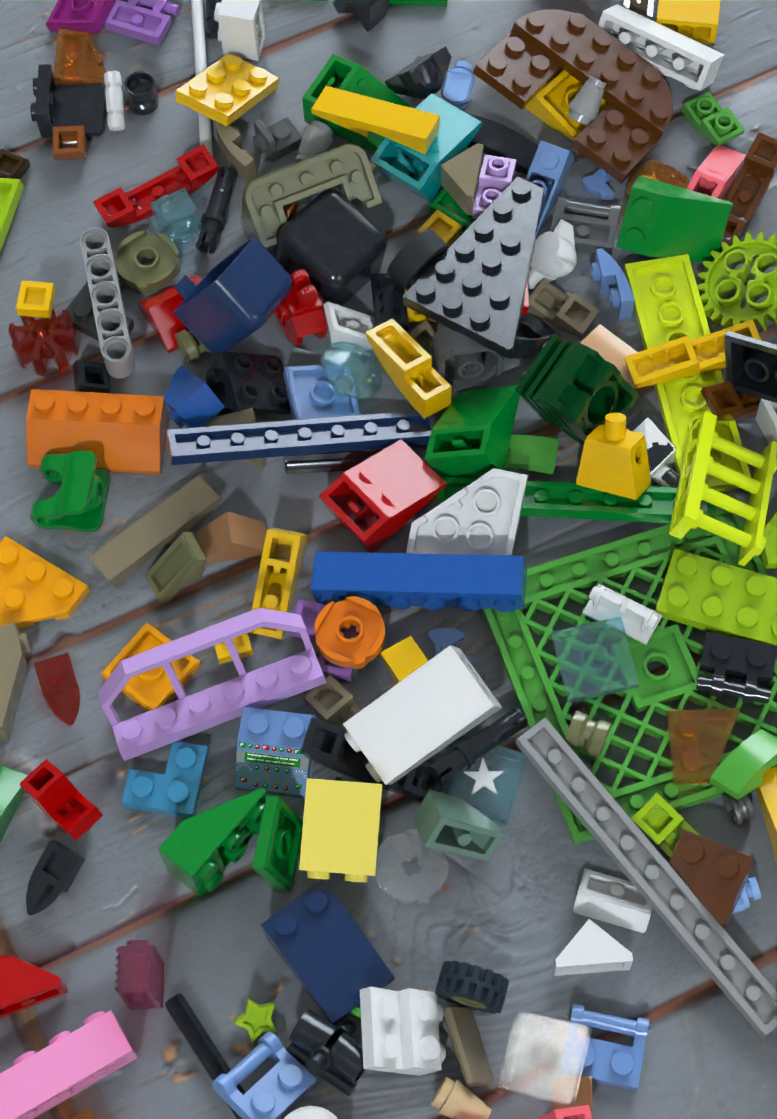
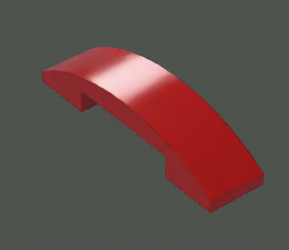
(192, 172)

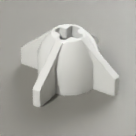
(553, 255)

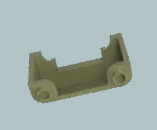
(337, 169)

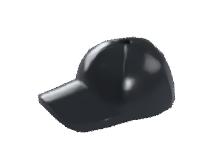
(531, 337)

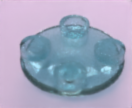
(351, 370)

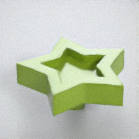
(256, 1019)

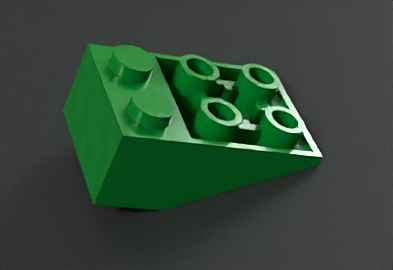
(352, 78)
(473, 433)
(212, 840)

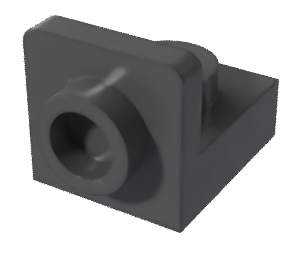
(276, 139)

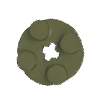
(147, 277)

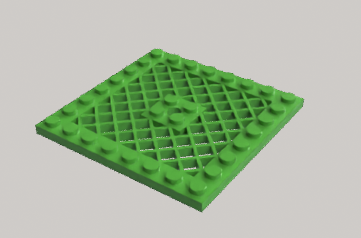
(667, 645)

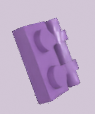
(142, 23)

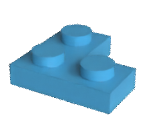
(172, 792)

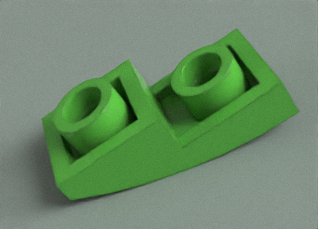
(711, 120)
(532, 453)
(746, 764)

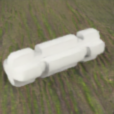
(114, 101)

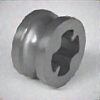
(738, 809)

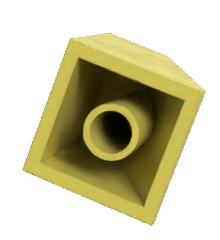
(340, 829)

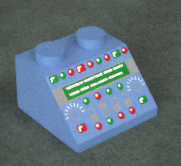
(270, 752)

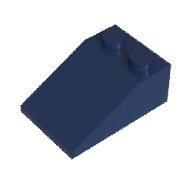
(326, 951)

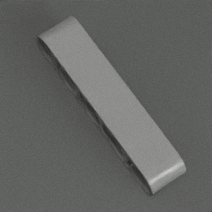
(109, 314)

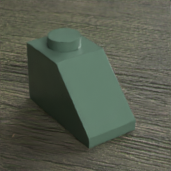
(456, 827)

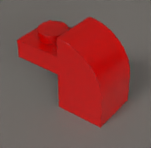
(60, 800)

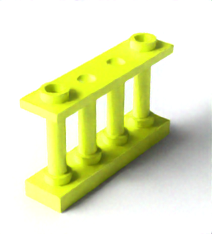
(694, 489)

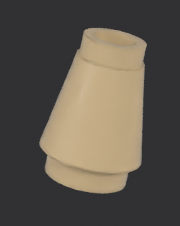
(458, 1102)

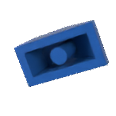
(190, 400)

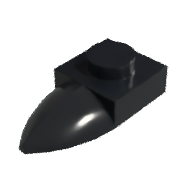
(52, 876)

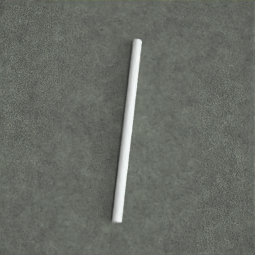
(200, 65)

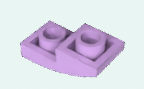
(494, 178)

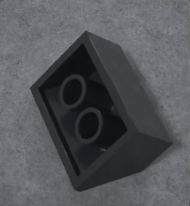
(751, 366)

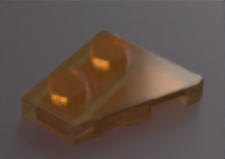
(77, 59)
(698, 742)

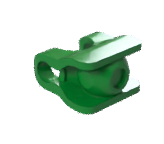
(81, 497)

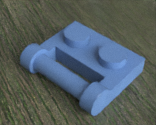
(609, 1061)
(274, 1091)

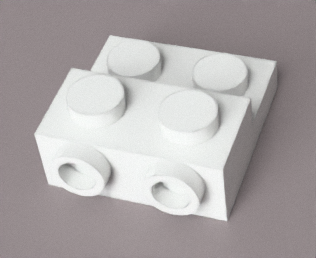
(401, 1031)

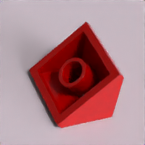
(159, 313)

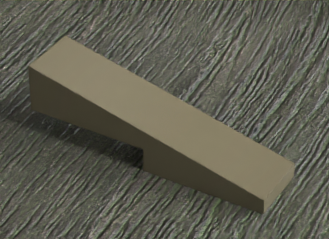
(149, 534)

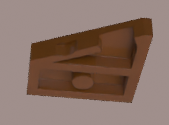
(712, 873)

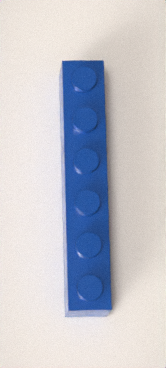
(421, 580)

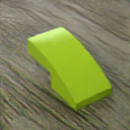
(661, 824)

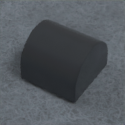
(91, 377)

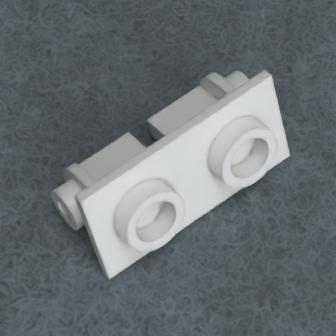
(637, 619)

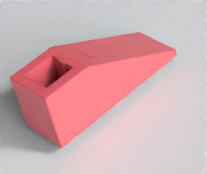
(717, 172)

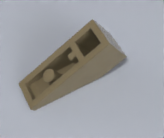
(12, 674)

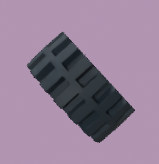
(472, 987)

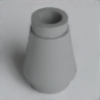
(587, 102)
(315, 140)

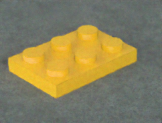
(227, 89)

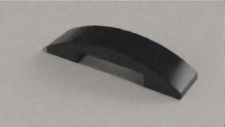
(505, 143)
(329, 747)

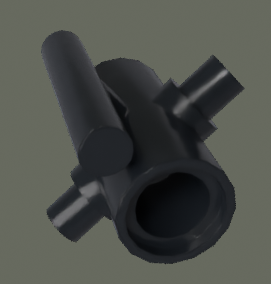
(328, 1050)

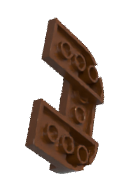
(559, 40)

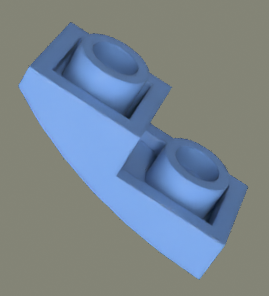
(612, 281)

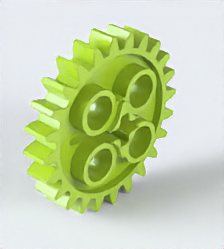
(722, 280)

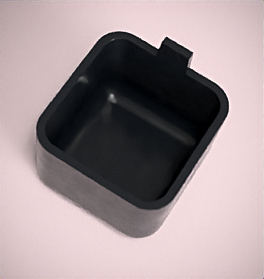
(333, 246)

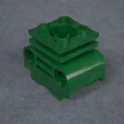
(574, 388)

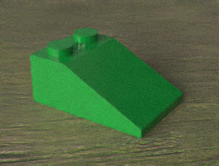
(672, 221)

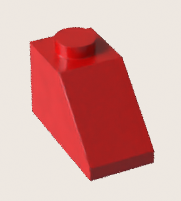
(25, 985)

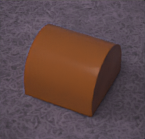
(69, 143)

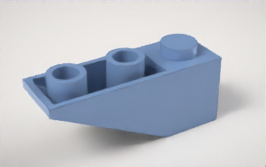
(549, 171)

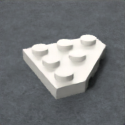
(475, 519)

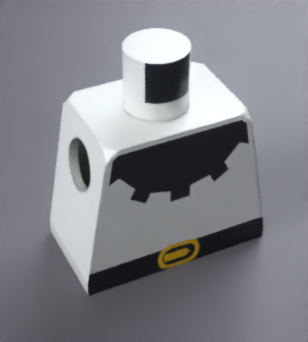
(659, 450)

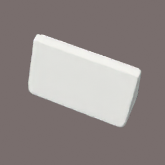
(612, 901)

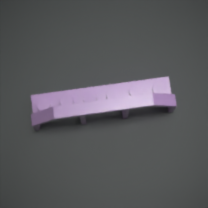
(217, 703)

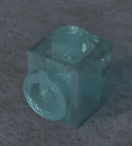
(175, 216)

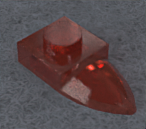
(60, 686)

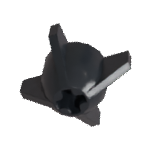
(422, 75)

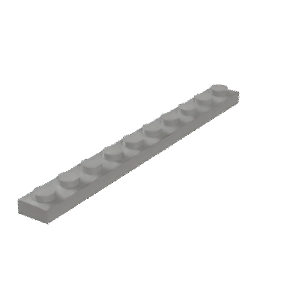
(652, 876)

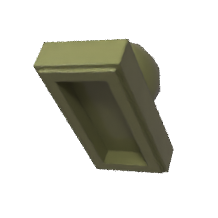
(177, 566)

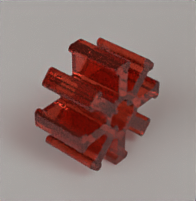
(44, 340)

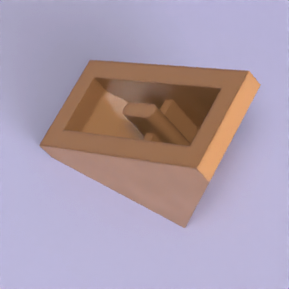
(232, 538)

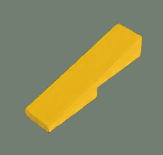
(367, 115)
(683, 357)

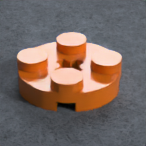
(343, 614)

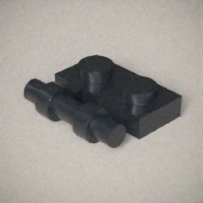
(737, 659)

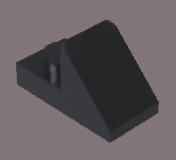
(368, 11)

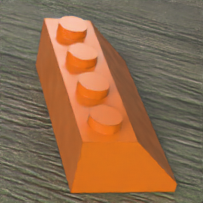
(119, 429)

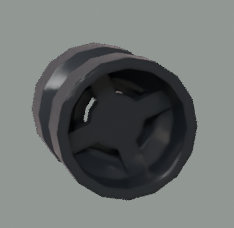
(141, 93)

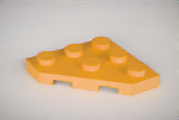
(34, 588)

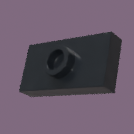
(388, 300)

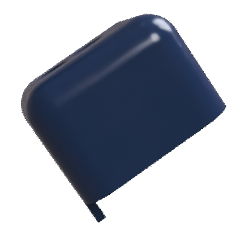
(233, 297)

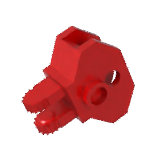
(302, 310)

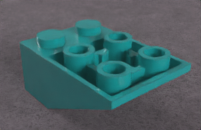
(422, 171)

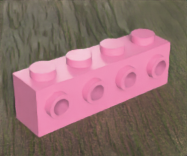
(64, 1067)

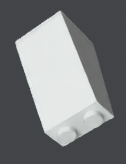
(421, 715)

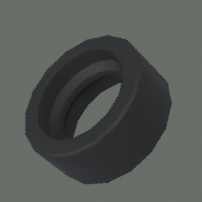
(416, 258)

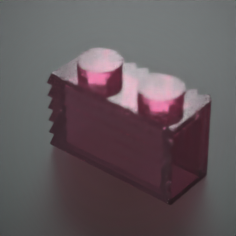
(140, 975)

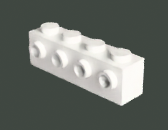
(663, 48)

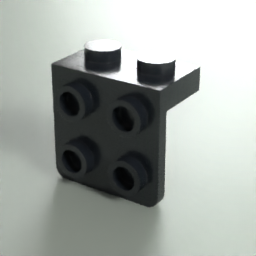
(67, 104)
(249, 382)

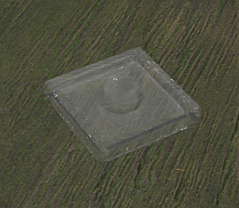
(544, 1058)

